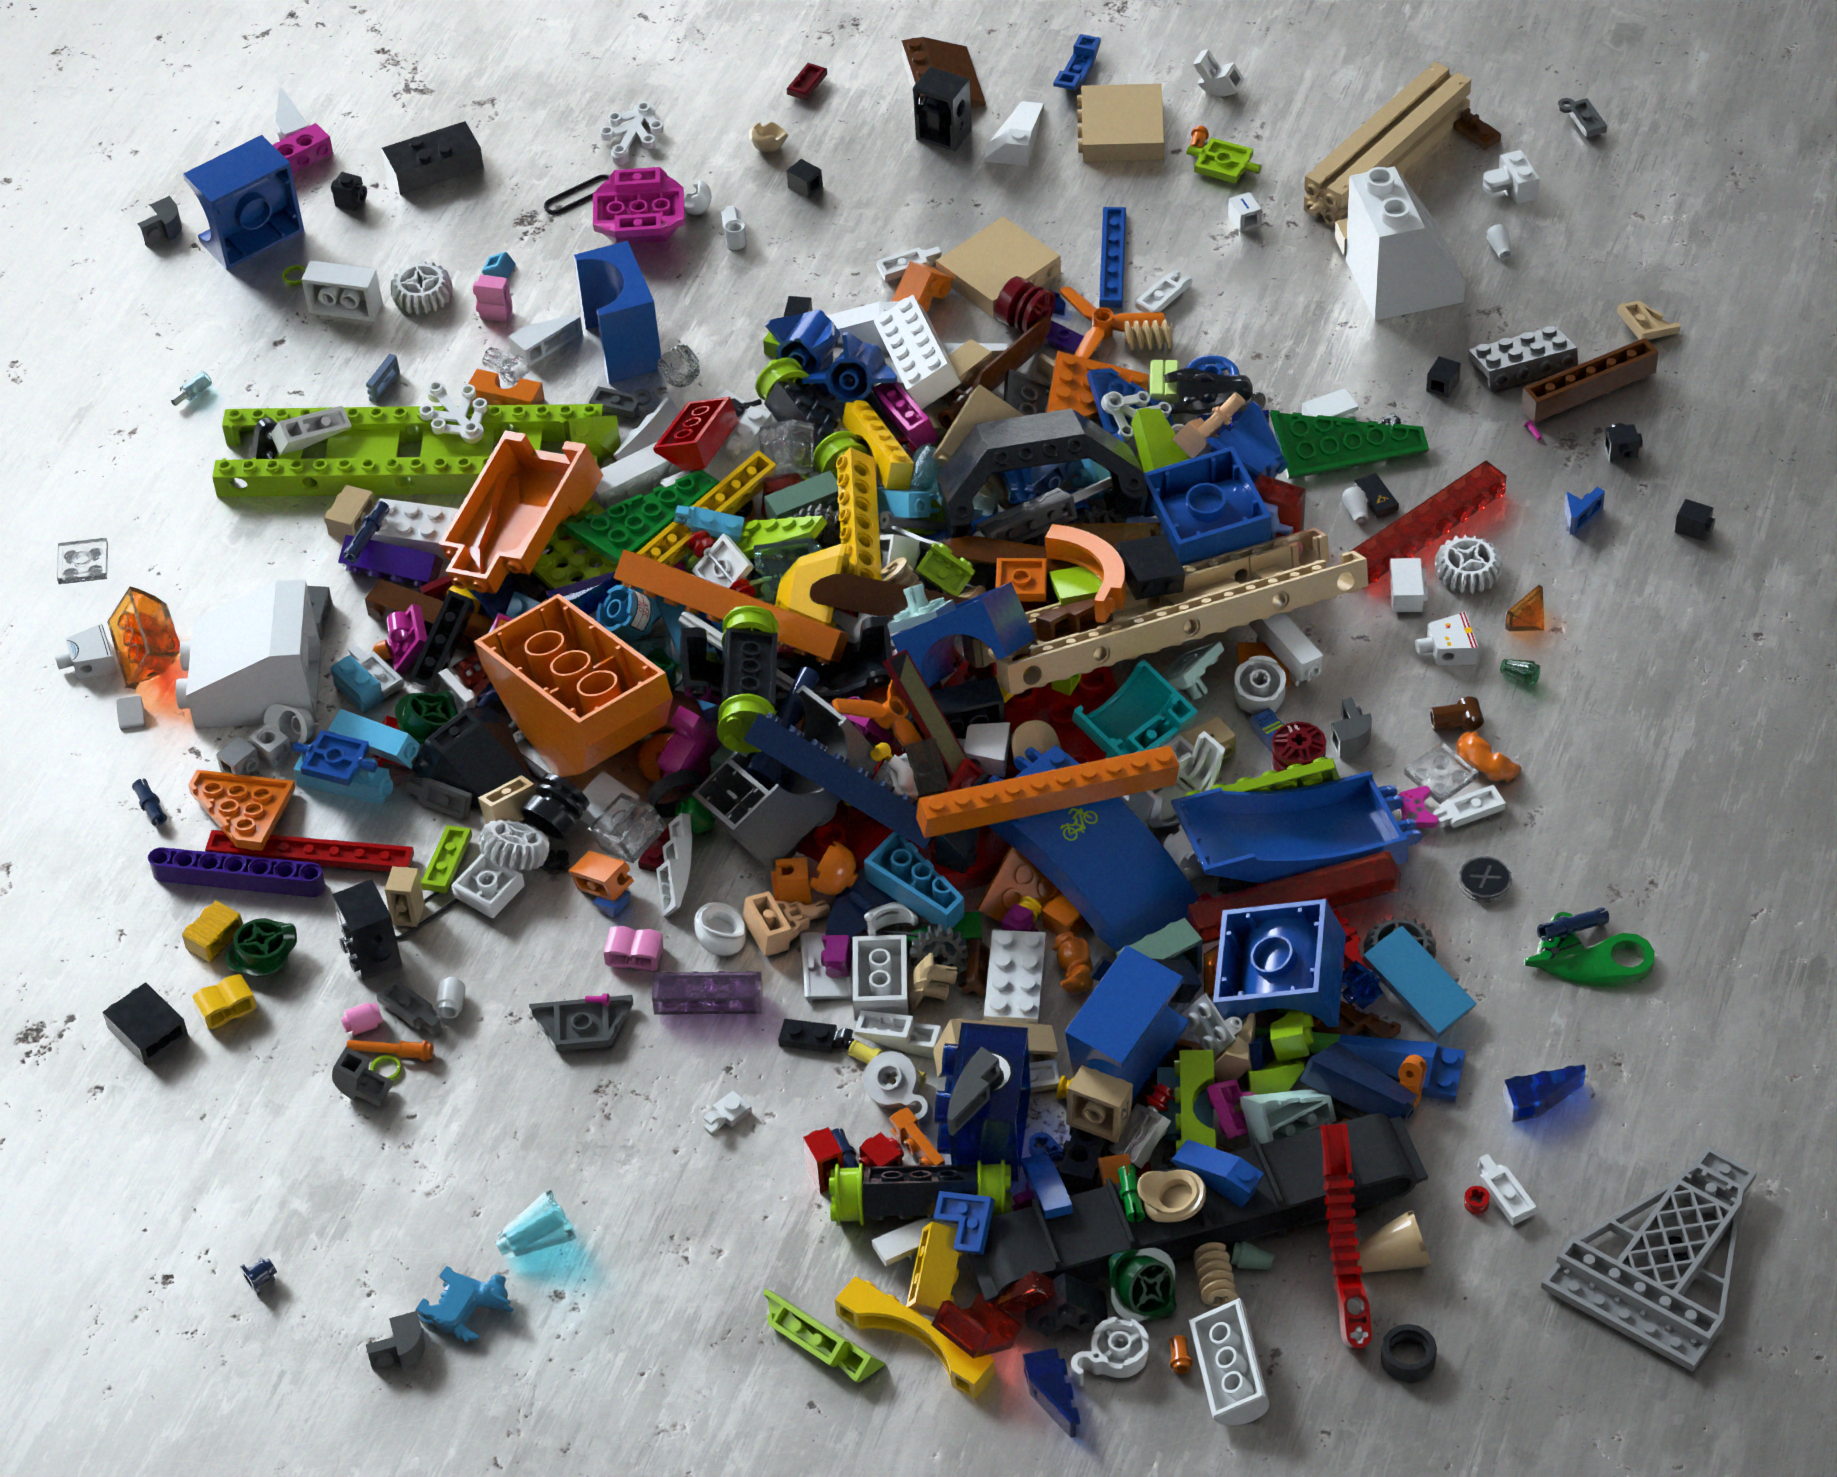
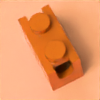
(601, 875)
(792, 881)

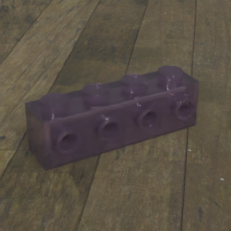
(707, 993)

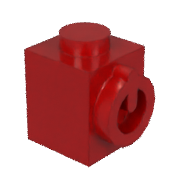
(881, 1152)

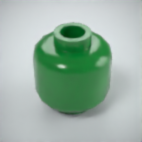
(700, 818)

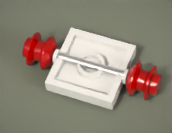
(721, 562)
(1145, 1127)

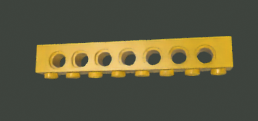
(725, 497)
(859, 513)

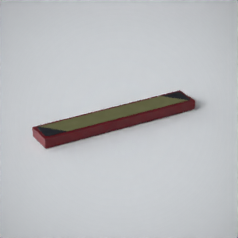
(925, 709)

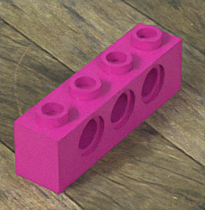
(305, 147)
(906, 414)

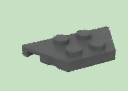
(581, 1023)

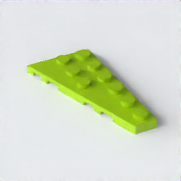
(771, 531)
(1296, 776)

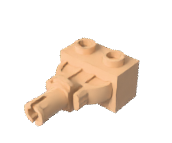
(1195, 433)
(779, 922)

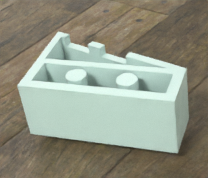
(1285, 1113)

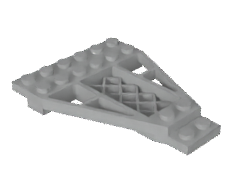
(1647, 1307)

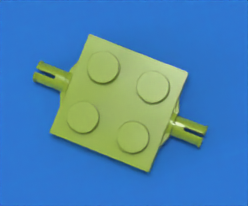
(1223, 160)

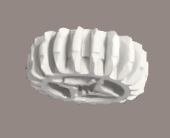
(421, 288)
(1468, 564)
(513, 845)

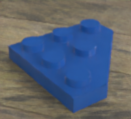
(1107, 380)

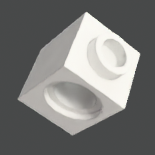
(271, 745)

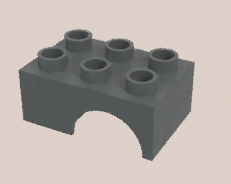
(776, 819)

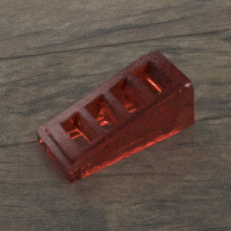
(468, 664)
(1027, 1293)

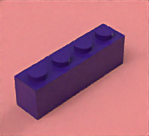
(394, 562)

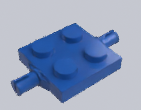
(334, 757)

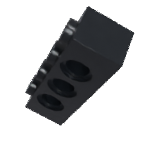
(442, 642)
(1080, 1162)

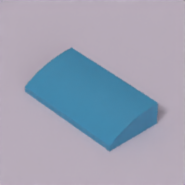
(1418, 981)

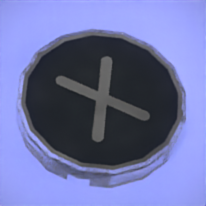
(1485, 879)

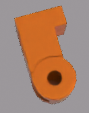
(1412, 1075)

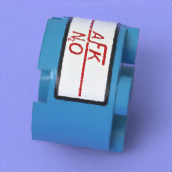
(626, 613)

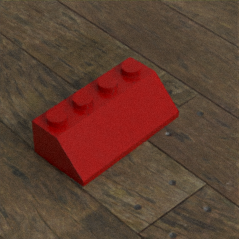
(697, 433)

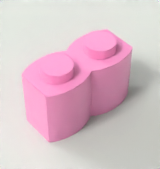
(493, 298)
(633, 948)

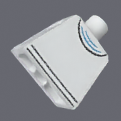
(88, 653)

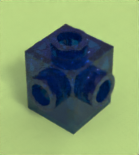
(1360, 985)

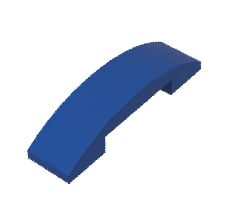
(1080, 63)

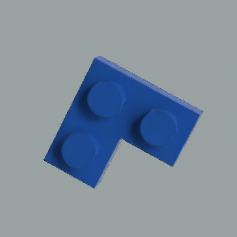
(971, 1214)

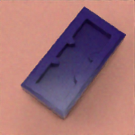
(1063, 338)

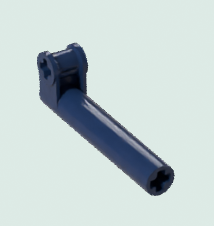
(766, 768)

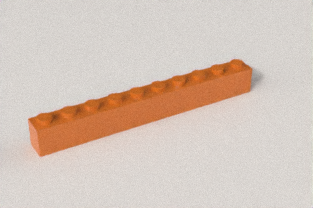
(717, 601)
(1047, 791)

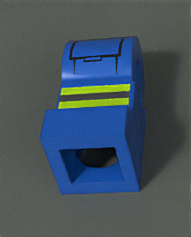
(1265, 725)

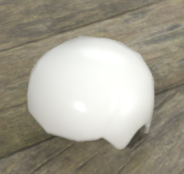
(698, 201)

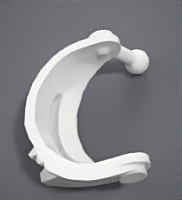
(898, 913)

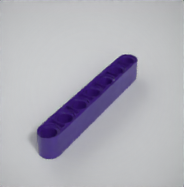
(237, 872)

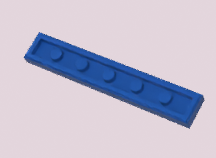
(1112, 257)

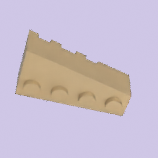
(1041, 1039)

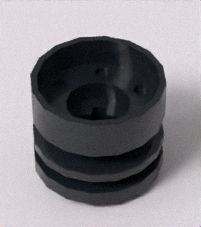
(555, 807)

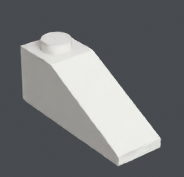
(287, 117)
(545, 337)
(309, 429)

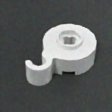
(902, 1093)
(1108, 1359)

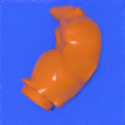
(1479, 755)
(1075, 960)

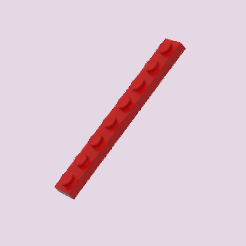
(320, 851)

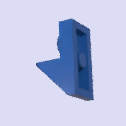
(1579, 511)

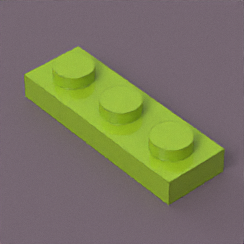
(446, 859)

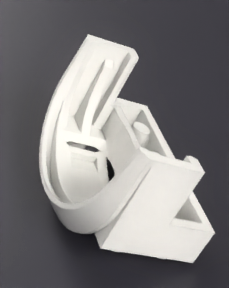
(1197, 767)

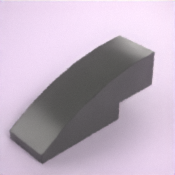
(972, 1089)

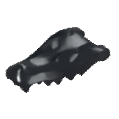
(1204, 390)

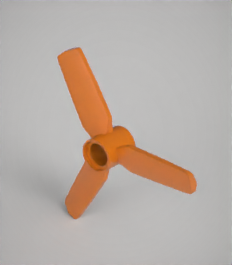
(1103, 321)
(887, 715)

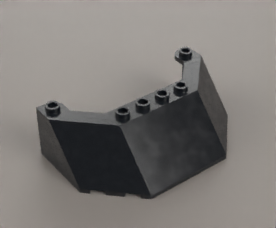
(1033, 443)
(855, 675)

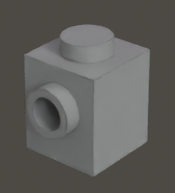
(238, 757)

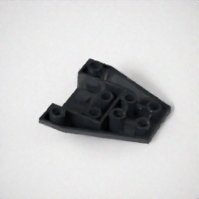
(472, 754)

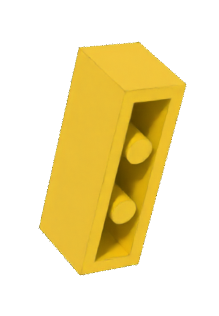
(934, 1269)

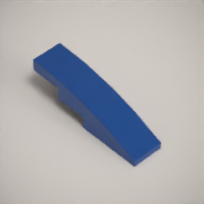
(1046, 1185)

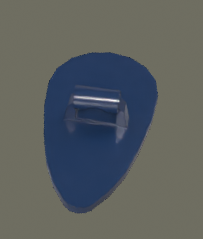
(852, 905)

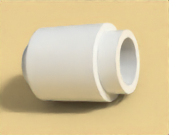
(450, 997)

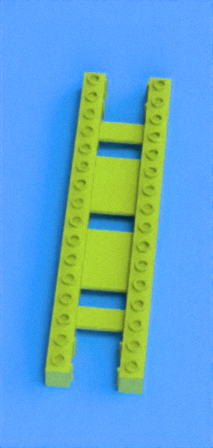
(369, 450)

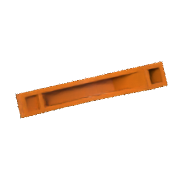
(1096, 556)

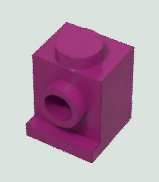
(1018, 919)
(837, 955)

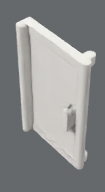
(816, 982)

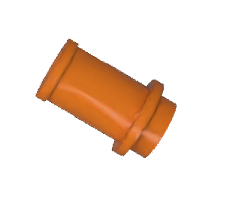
(1199, 136)
(1180, 1361)

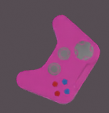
(1415, 809)

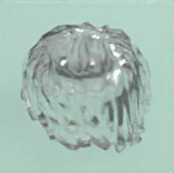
(679, 366)

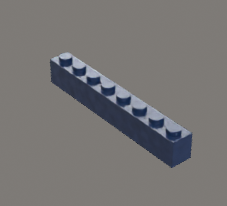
(837, 777)

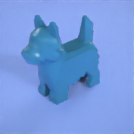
(459, 1301)

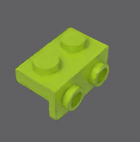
(945, 569)

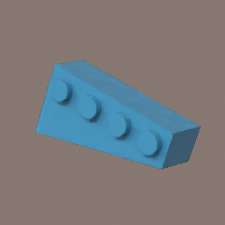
(913, 881)

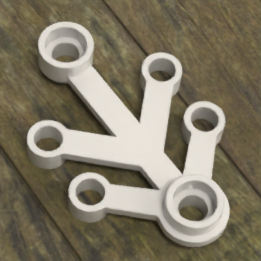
(641, 113)
(1118, 406)
(471, 430)

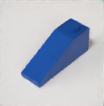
(1220, 1171)

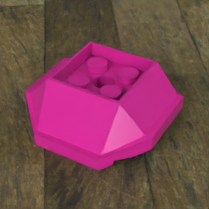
(638, 206)

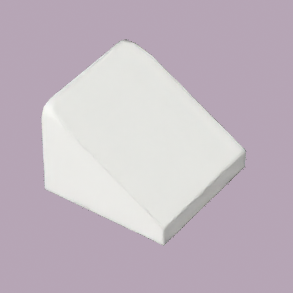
(130, 711)

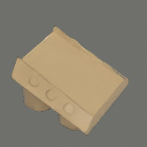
(1235, 1058)

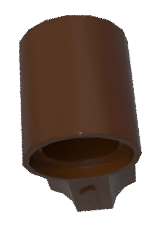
(1464, 713)

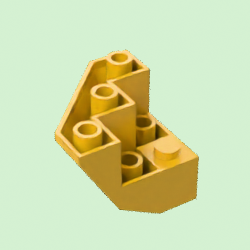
(797, 581)

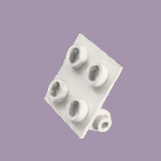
(1210, 1026)

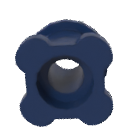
(259, 1273)

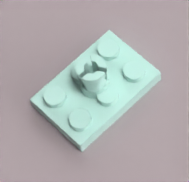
(919, 609)
(1189, 666)

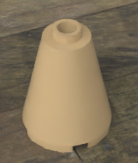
(1394, 1247)

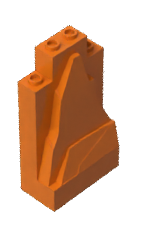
(516, 510)

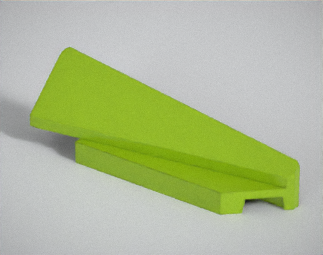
(820, 1338)

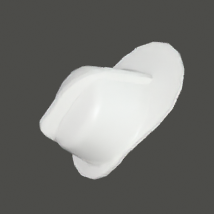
(292, 722)

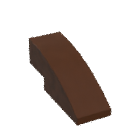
(1068, 620)

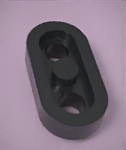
(263, 444)

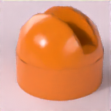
(382, 649)

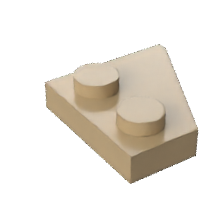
(1646, 321)

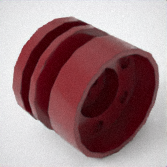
(1023, 304)
(1297, 744)

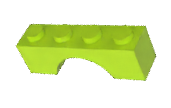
(1292, 1034)
(1195, 1074)

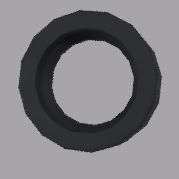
(1412, 1334)

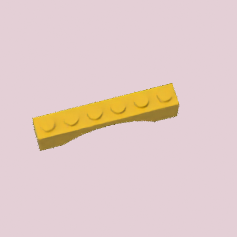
(891, 460)
(868, 1308)

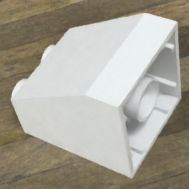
(1397, 248)
(252, 657)

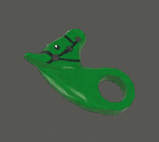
(1592, 964)

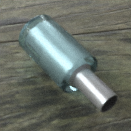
(192, 388)

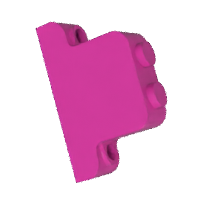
(689, 746)

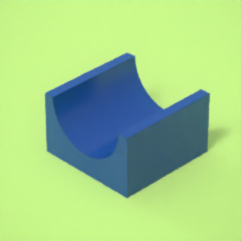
(246, 201)
(621, 307)
(1207, 506)
(990, 617)
(1280, 960)
(1127, 1021)

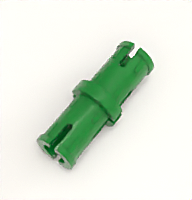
(1129, 1193)

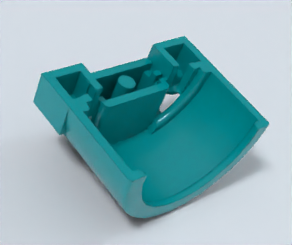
(1138, 716)

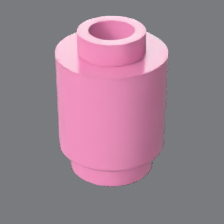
(361, 1018)

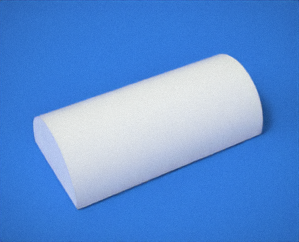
(1230, 1364)

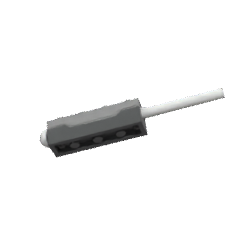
(1037, 514)

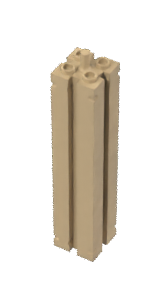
(1390, 138)

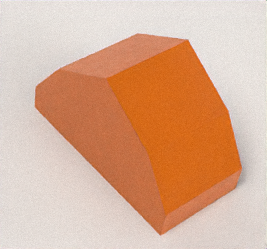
(573, 685)

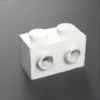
(1407, 585)

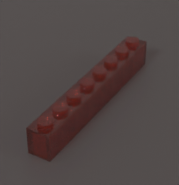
(1432, 518)
(1338, 884)

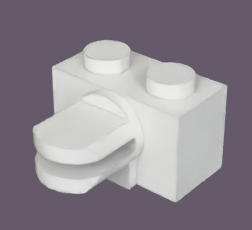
(1514, 177)

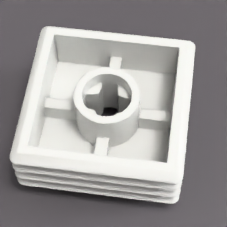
(487, 886)

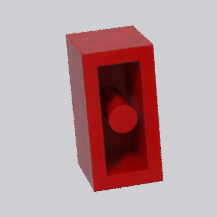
(821, 1156)

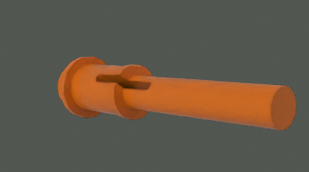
(403, 1049)

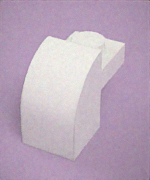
(1217, 79)

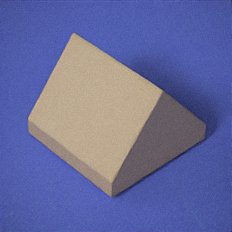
(1045, 366)

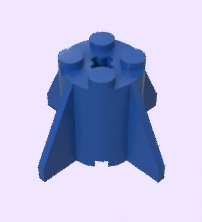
(807, 339)
(854, 371)
(1253, 444)

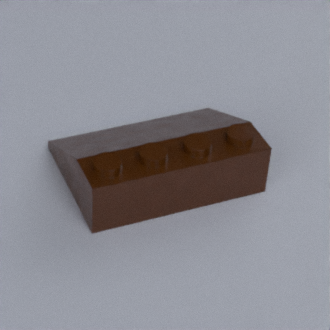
(924, 52)

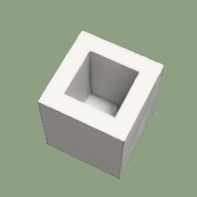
(1244, 212)

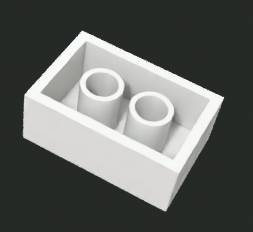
(342, 290)
(880, 974)

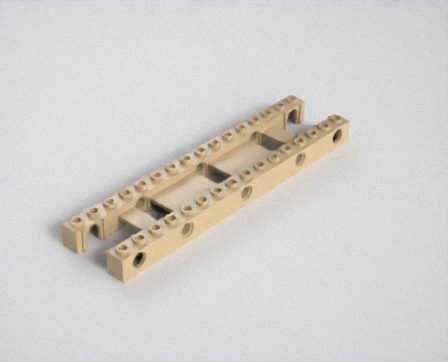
(1214, 598)

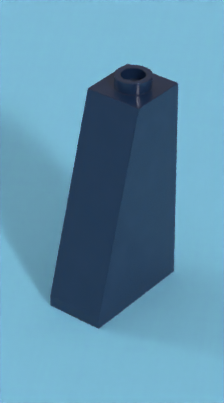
(1357, 1083)

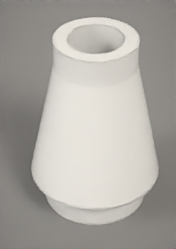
(1499, 240)
(1355, 502)

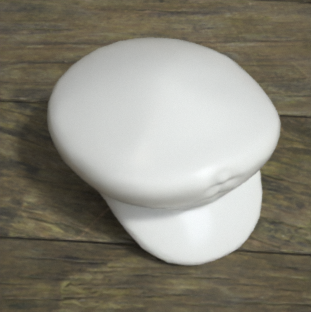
(720, 928)

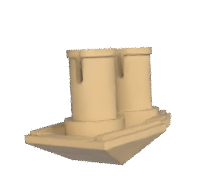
(920, 981)

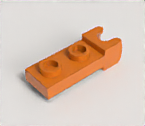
(908, 1133)

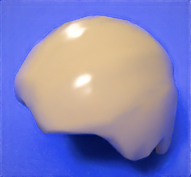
(767, 137)

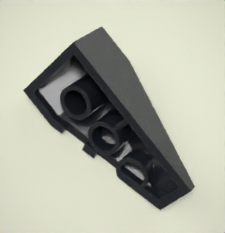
(959, 848)
(1185, 992)

